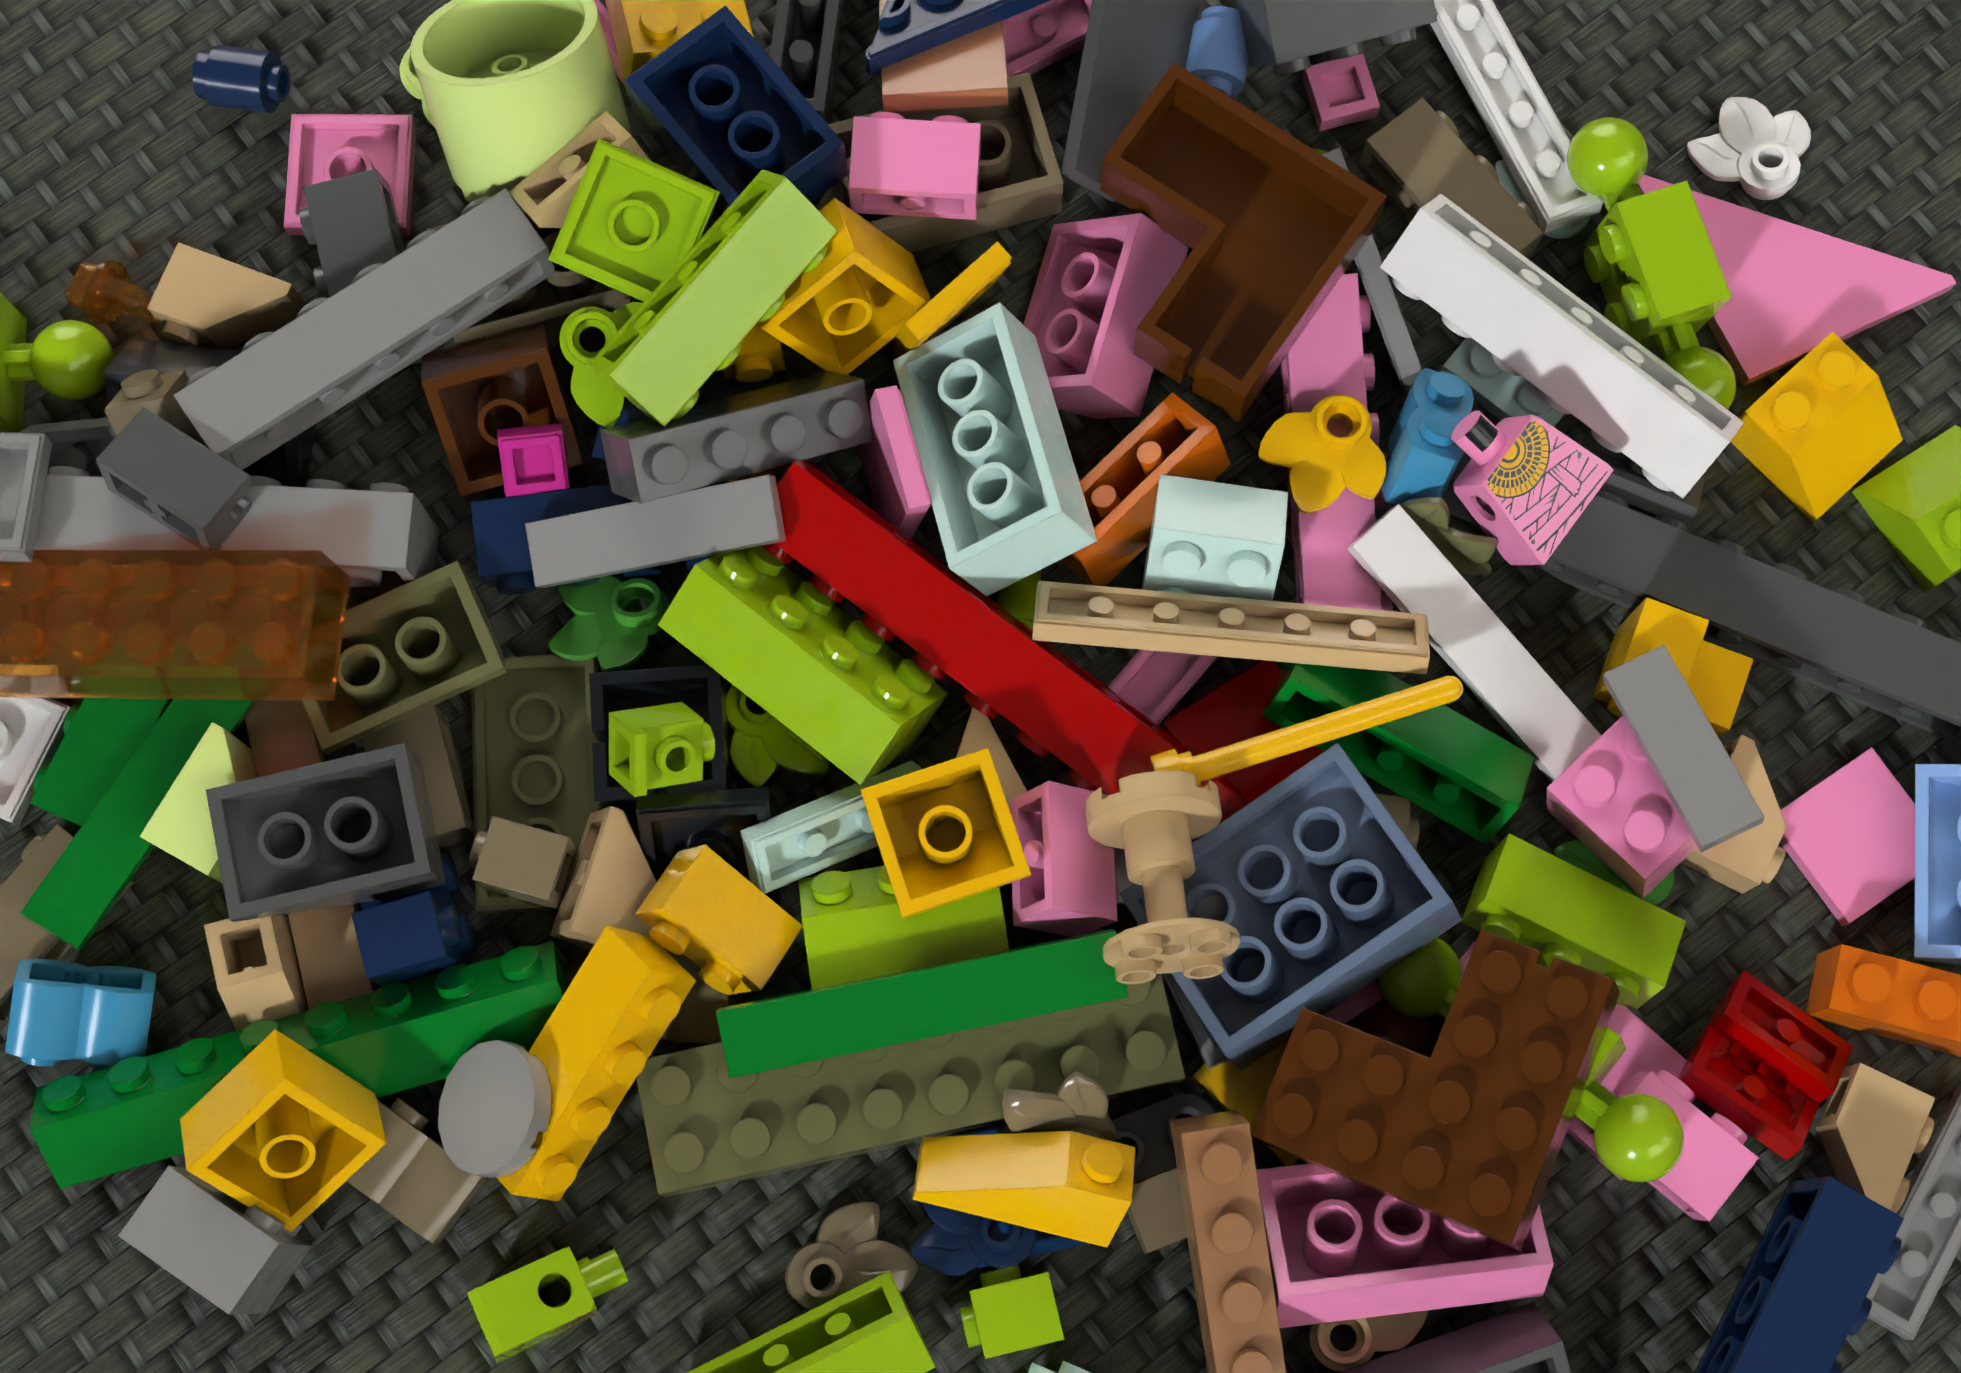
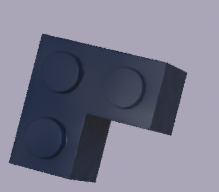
(414, 932)

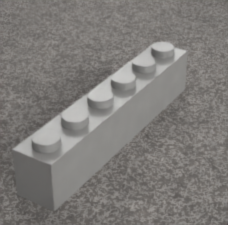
(366, 331)

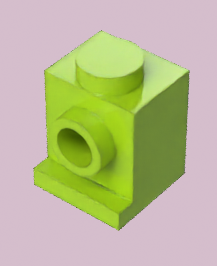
(658, 747)

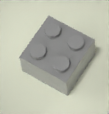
(215, 1243)

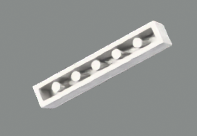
(1560, 346)

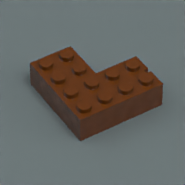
(1264, 227)
(1474, 1121)

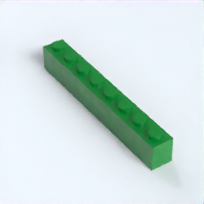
(380, 1039)

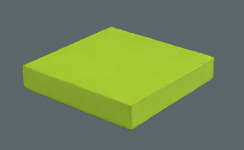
(631, 221)

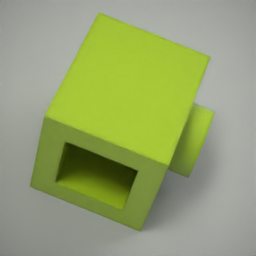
(1011, 1313)

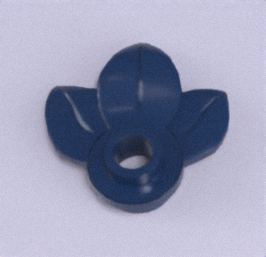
(962, 1243)

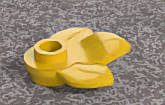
(1323, 462)

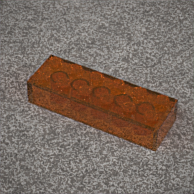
(172, 624)

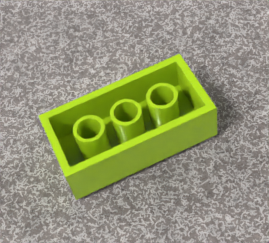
(803, 660)

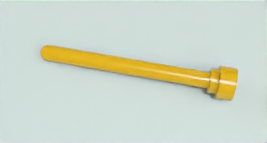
(1312, 731)

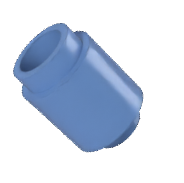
(1219, 50)

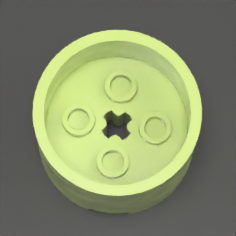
(512, 84)

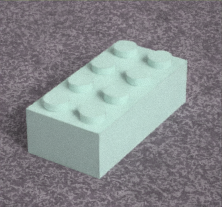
(993, 451)

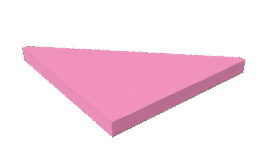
(1798, 286)

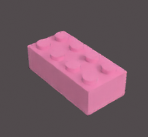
(1363, 1254)

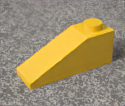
(1031, 1180)

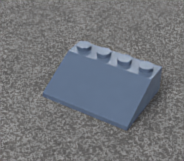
(1319, 901)

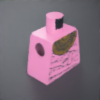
(1525, 483)

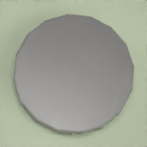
(494, 1109)

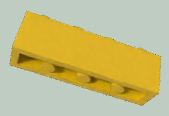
(597, 1050)

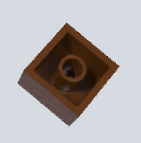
(496, 386)

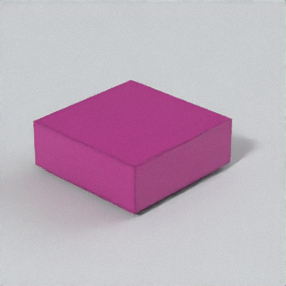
(533, 459)

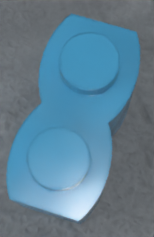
(1421, 439)
(79, 1013)

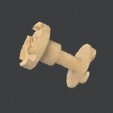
(1154, 825)

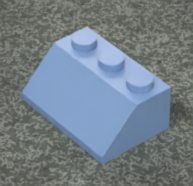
(1938, 863)

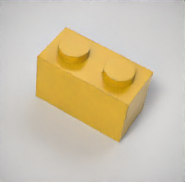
(718, 921)

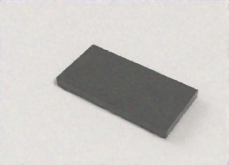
(1121, 63)

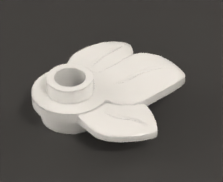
(1751, 141)

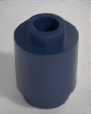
(241, 78)

